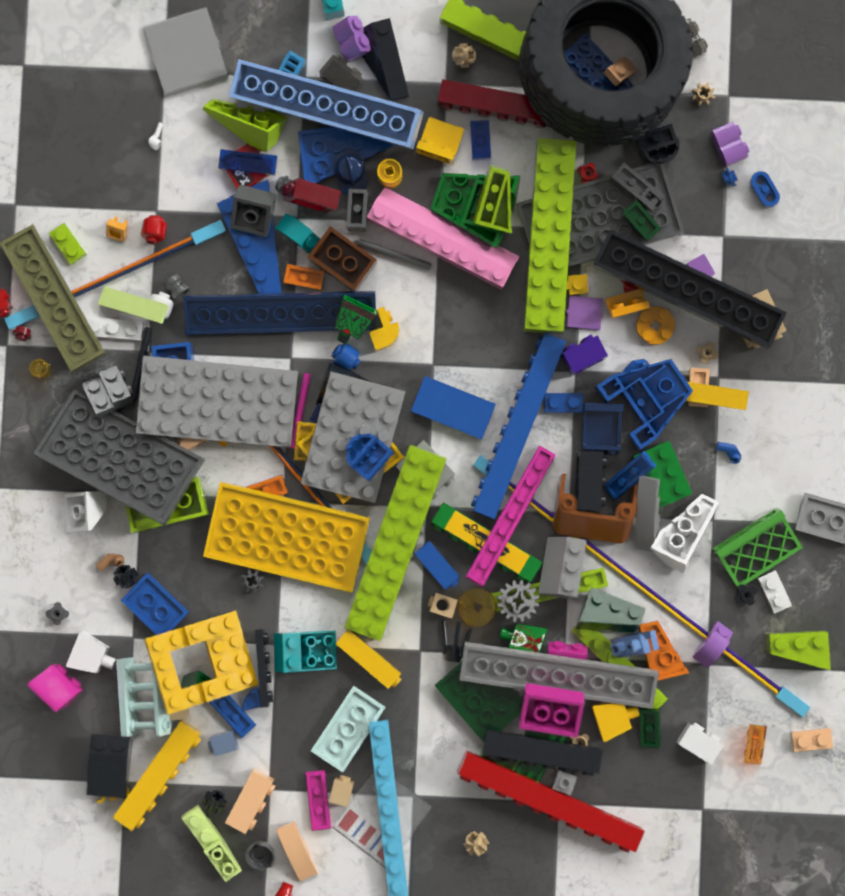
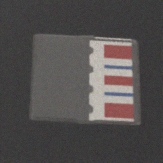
(362, 821)

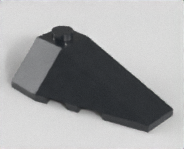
(384, 59)

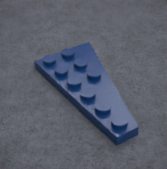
(322, 145)
(256, 251)

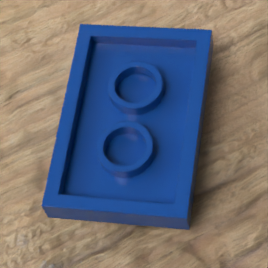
(154, 605)

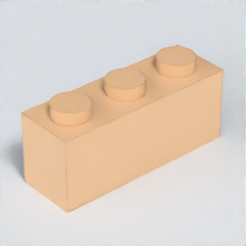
(250, 801)

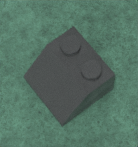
(252, 210)

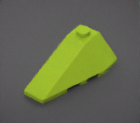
(252, 126)

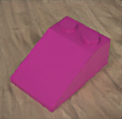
(56, 687)

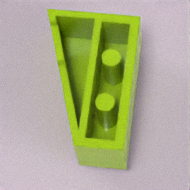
(494, 202)
(804, 647)

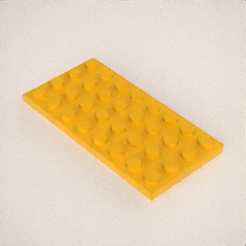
(286, 537)

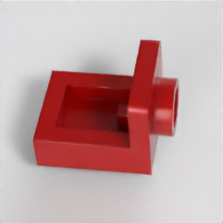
(5, 305)

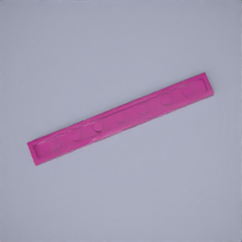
(510, 516)

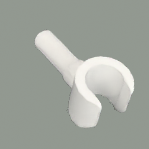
(154, 142)

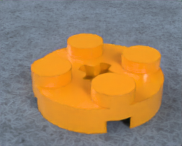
(649, 334)

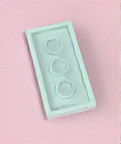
(347, 729)

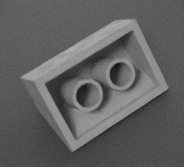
(562, 567)

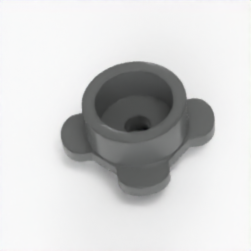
(281, 182)
(62, 613)

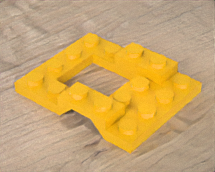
(227, 657)

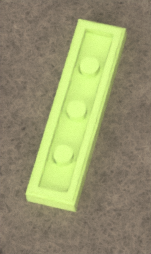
(133, 305)

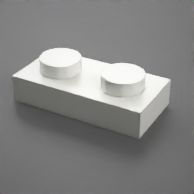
(774, 591)

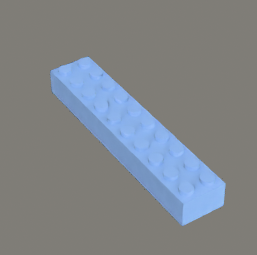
(326, 104)

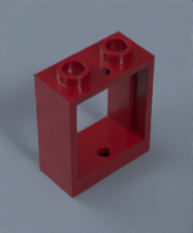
(311, 195)

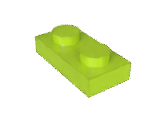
(67, 243)

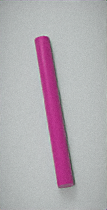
(300, 406)

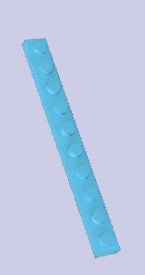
(388, 808)

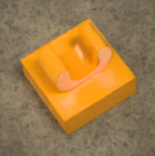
(116, 229)

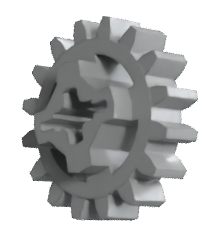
(526, 602)

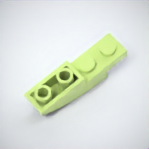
(212, 842)

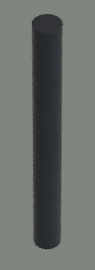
(143, 352)

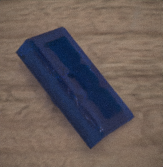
(480, 139)

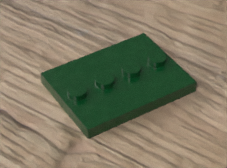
(480, 704)

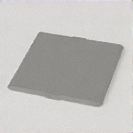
(186, 51)

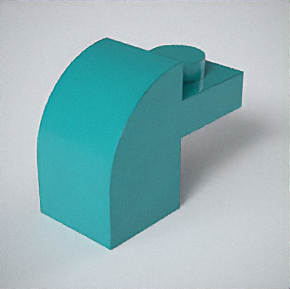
(297, 232)

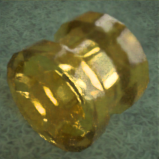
(35, 368)

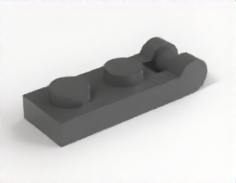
(637, 186)

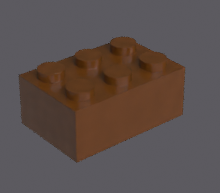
(342, 259)

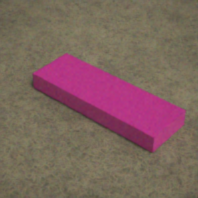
(318, 800)

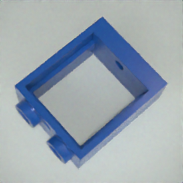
(437, 566)

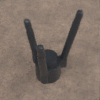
(454, 653)

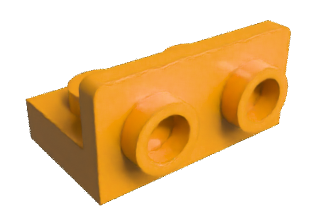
(626, 303)

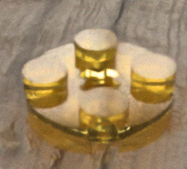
(467, 611)

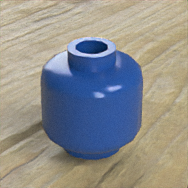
(346, 356)

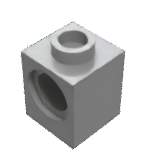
(564, 781)

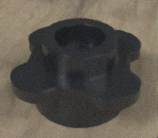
(750, 591)

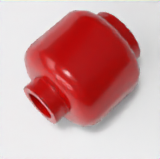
(153, 229)

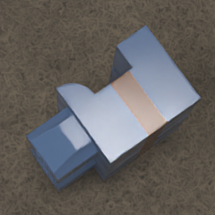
(635, 644)

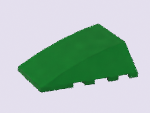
(458, 200)

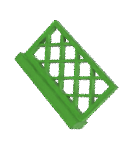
(752, 532)

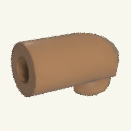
(110, 559)

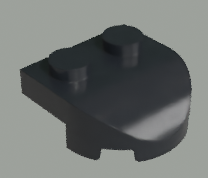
(659, 145)

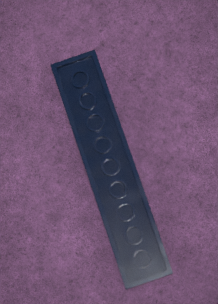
(268, 312)

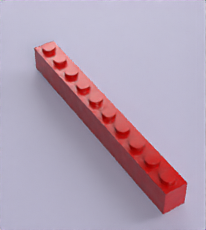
(548, 800)

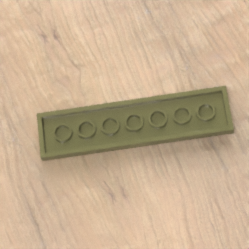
(52, 298)

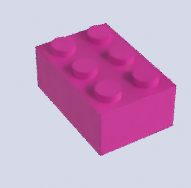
(551, 710)

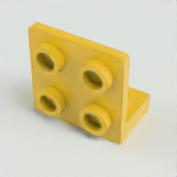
(440, 140)

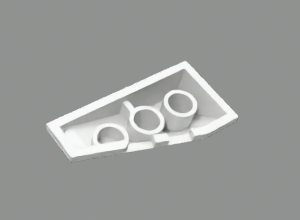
(681, 537)

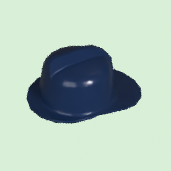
(350, 171)

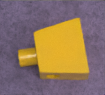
(613, 719)

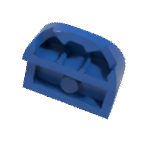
(367, 454)

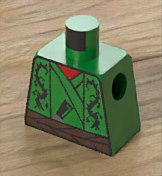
(353, 319)

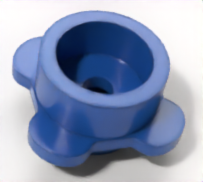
(729, 177)

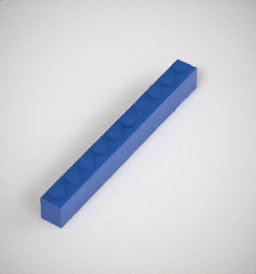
(519, 425)

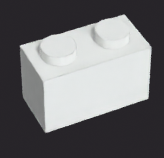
(699, 743)

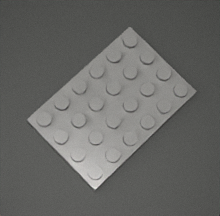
(350, 409)

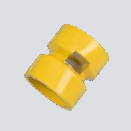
(389, 173)

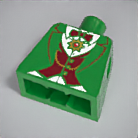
(524, 637)

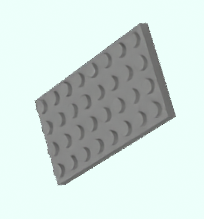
(216, 401)

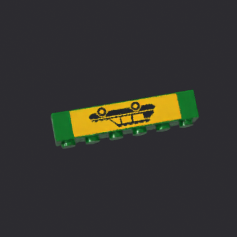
(475, 535)

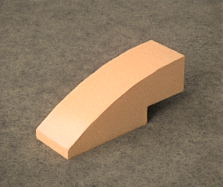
(296, 850)

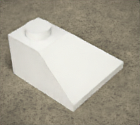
(84, 510)

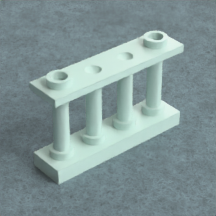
(128, 700)

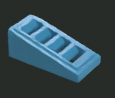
(286, 62)

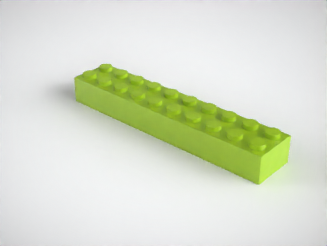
(549, 236)
(395, 542)

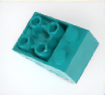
(305, 651)

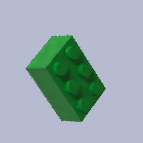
(672, 479)

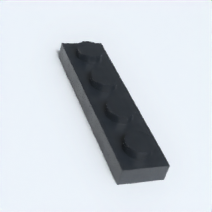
(264, 675)

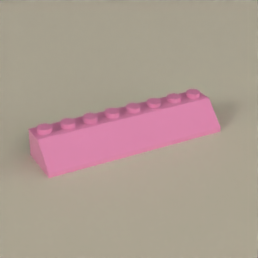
(442, 238)

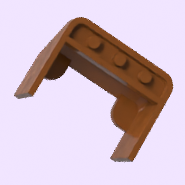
(592, 526)

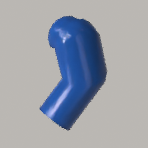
(636, 364)
(731, 451)

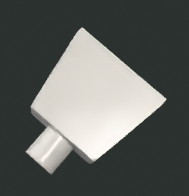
(90, 654)

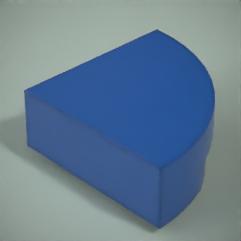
(252, 700)

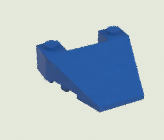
(652, 394)

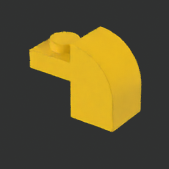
(388, 334)

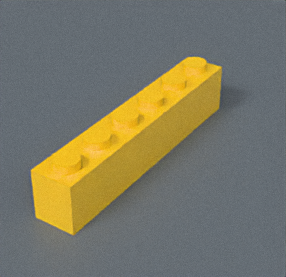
(157, 775)

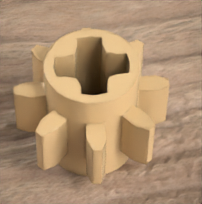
(464, 55)
(704, 89)
(476, 843)

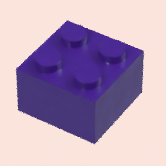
(583, 355)

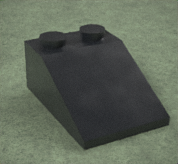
(109, 765)

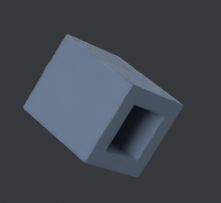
(223, 743)

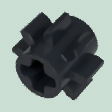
(125, 576)
(214, 802)

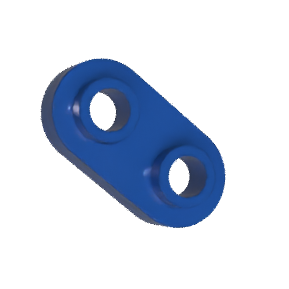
(767, 188)

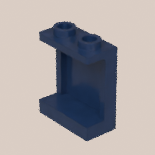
(602, 427)

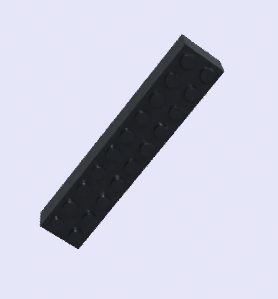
(689, 289)

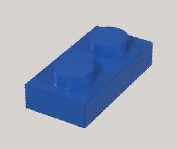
(563, 402)

